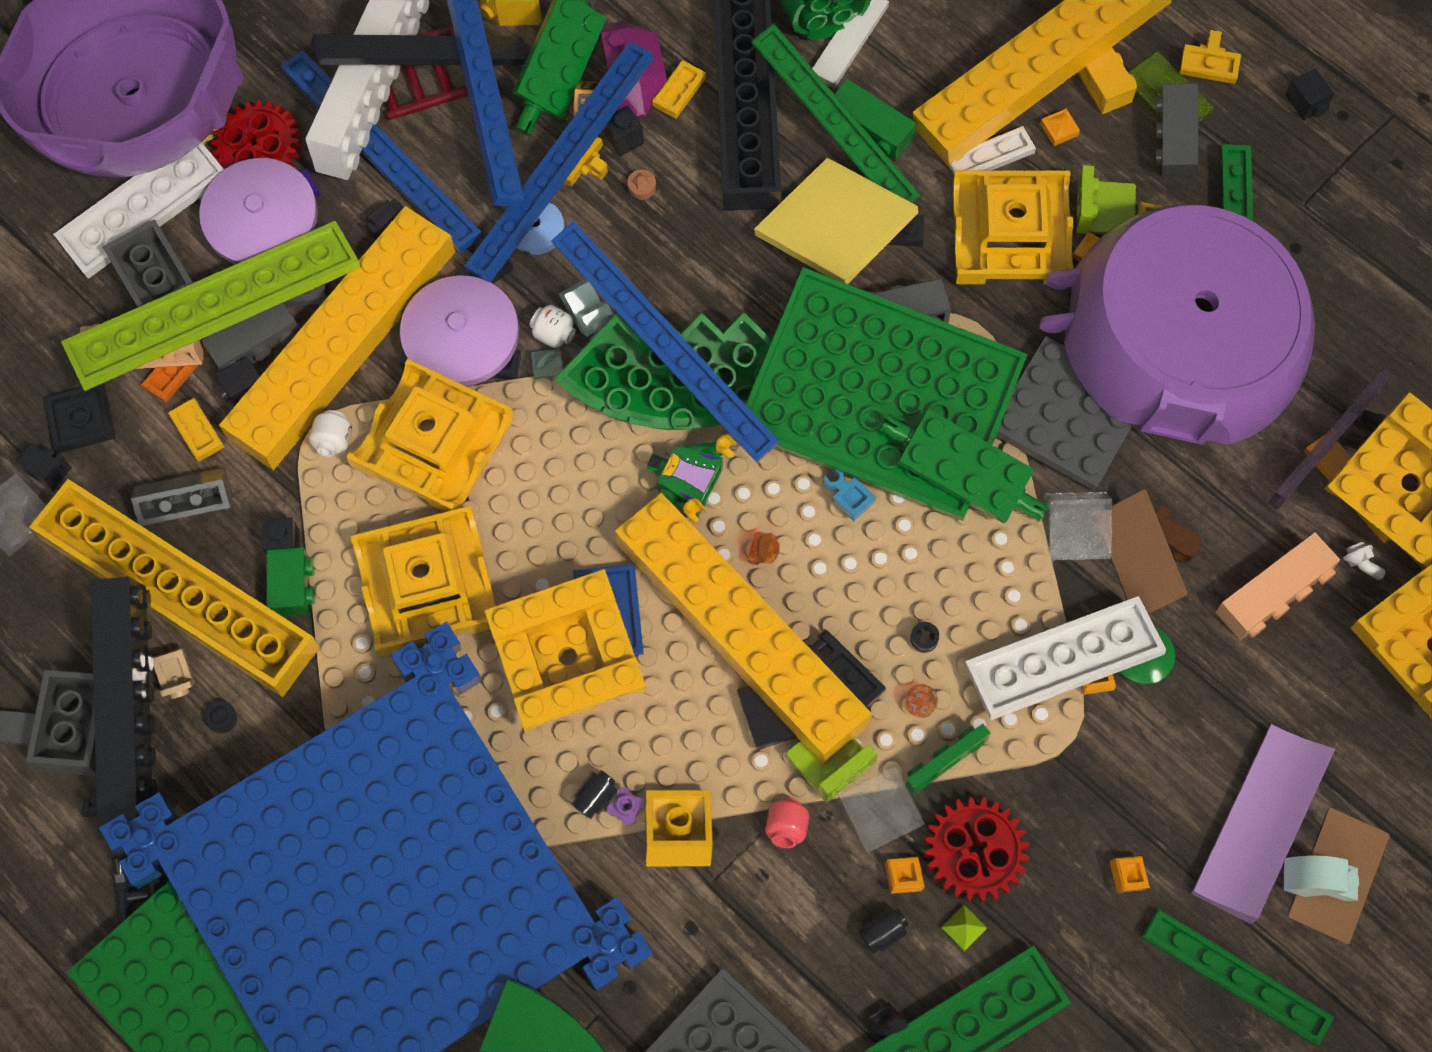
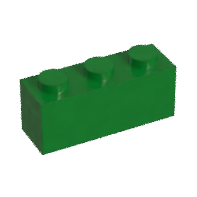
(883, 123)

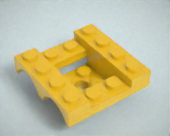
(983, 216)
(460, 443)
(1374, 476)
(456, 566)
(559, 622)
(1399, 636)

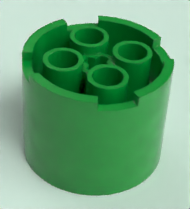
(822, 17)

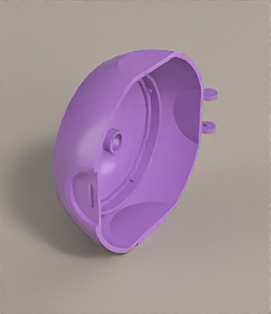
(78, 60)
(1160, 357)

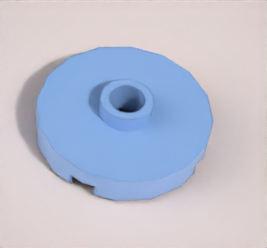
(539, 238)

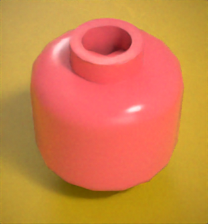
(787, 823)

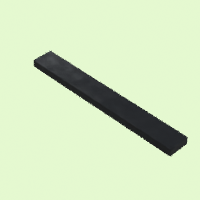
(409, 50)

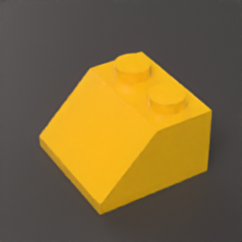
(511, 12)
(678, 828)

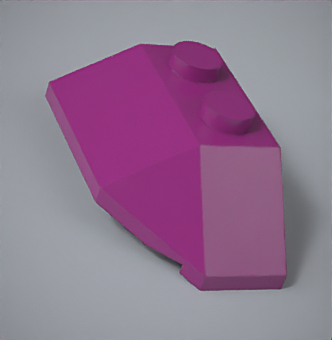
(614, 39)

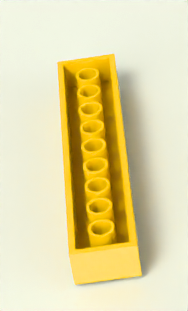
(1026, 71)
(337, 338)
(180, 587)
(743, 629)

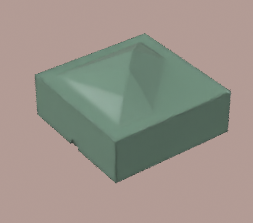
(547, 363)

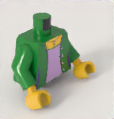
(691, 474)

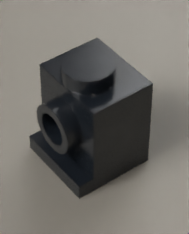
(43, 465)

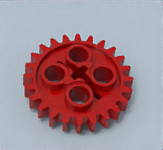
(257, 141)
(949, 858)

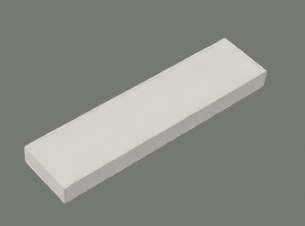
(848, 43)

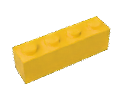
(1108, 81)

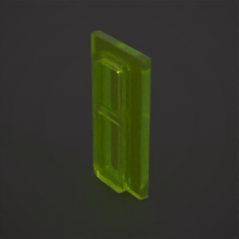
(1158, 71)

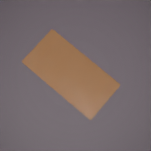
(1143, 554)
(1363, 848)

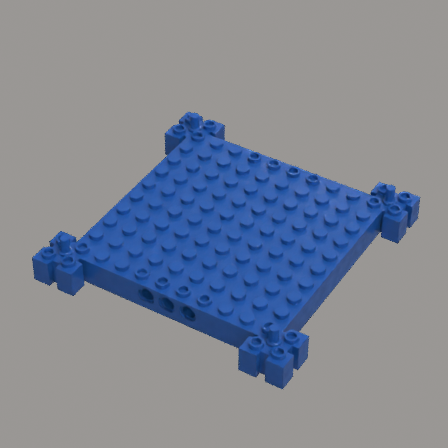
(377, 877)

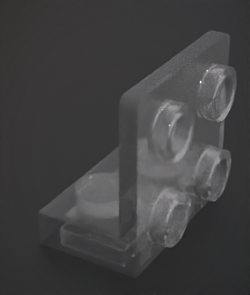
(1079, 525)

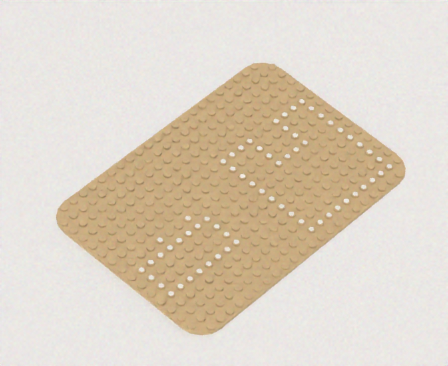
(553, 508)

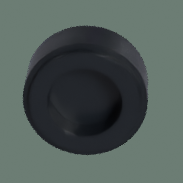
(220, 716)

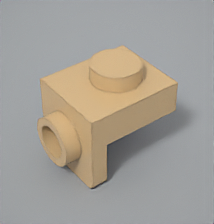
(173, 673)

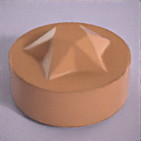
(641, 184)

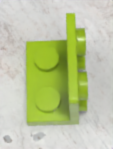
(1102, 203)
(837, 772)

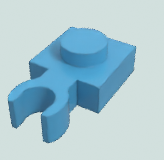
(850, 497)

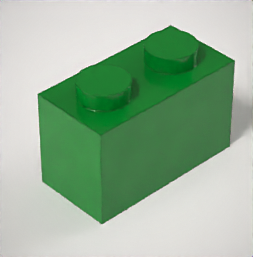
(288, 582)

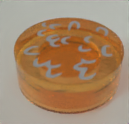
(921, 700)

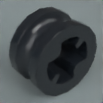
(919, 629)

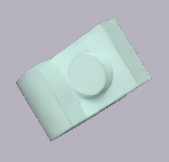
(585, 307)
(1321, 876)

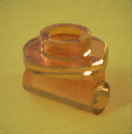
(763, 549)

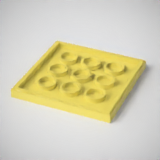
(836, 221)

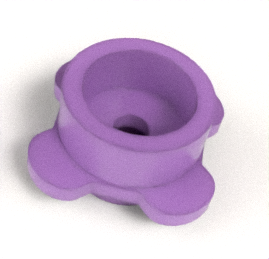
(626, 815)

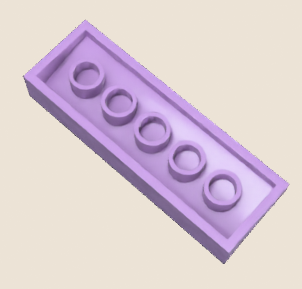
(1262, 823)

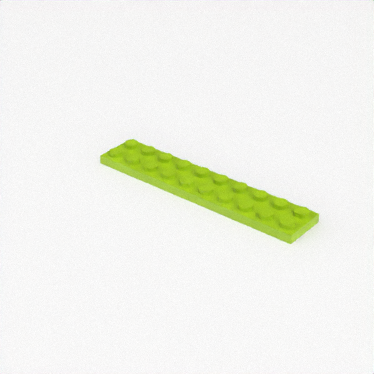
(210, 305)

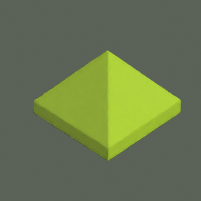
(964, 928)

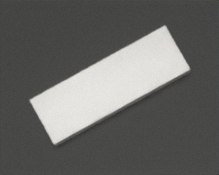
(997, 152)

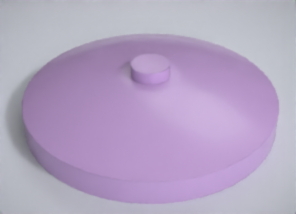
(256, 208)
(460, 329)

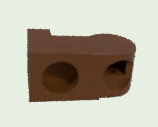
(1182, 543)

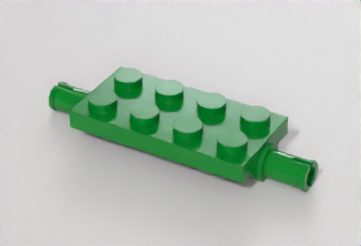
(557, 60)
(965, 466)

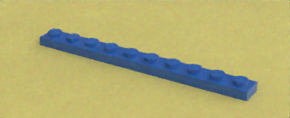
(486, 103)
(391, 161)
(560, 161)
(665, 342)

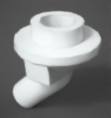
(1359, 556)

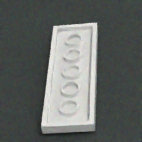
(135, 203)
(1064, 658)

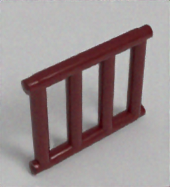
(421, 102)

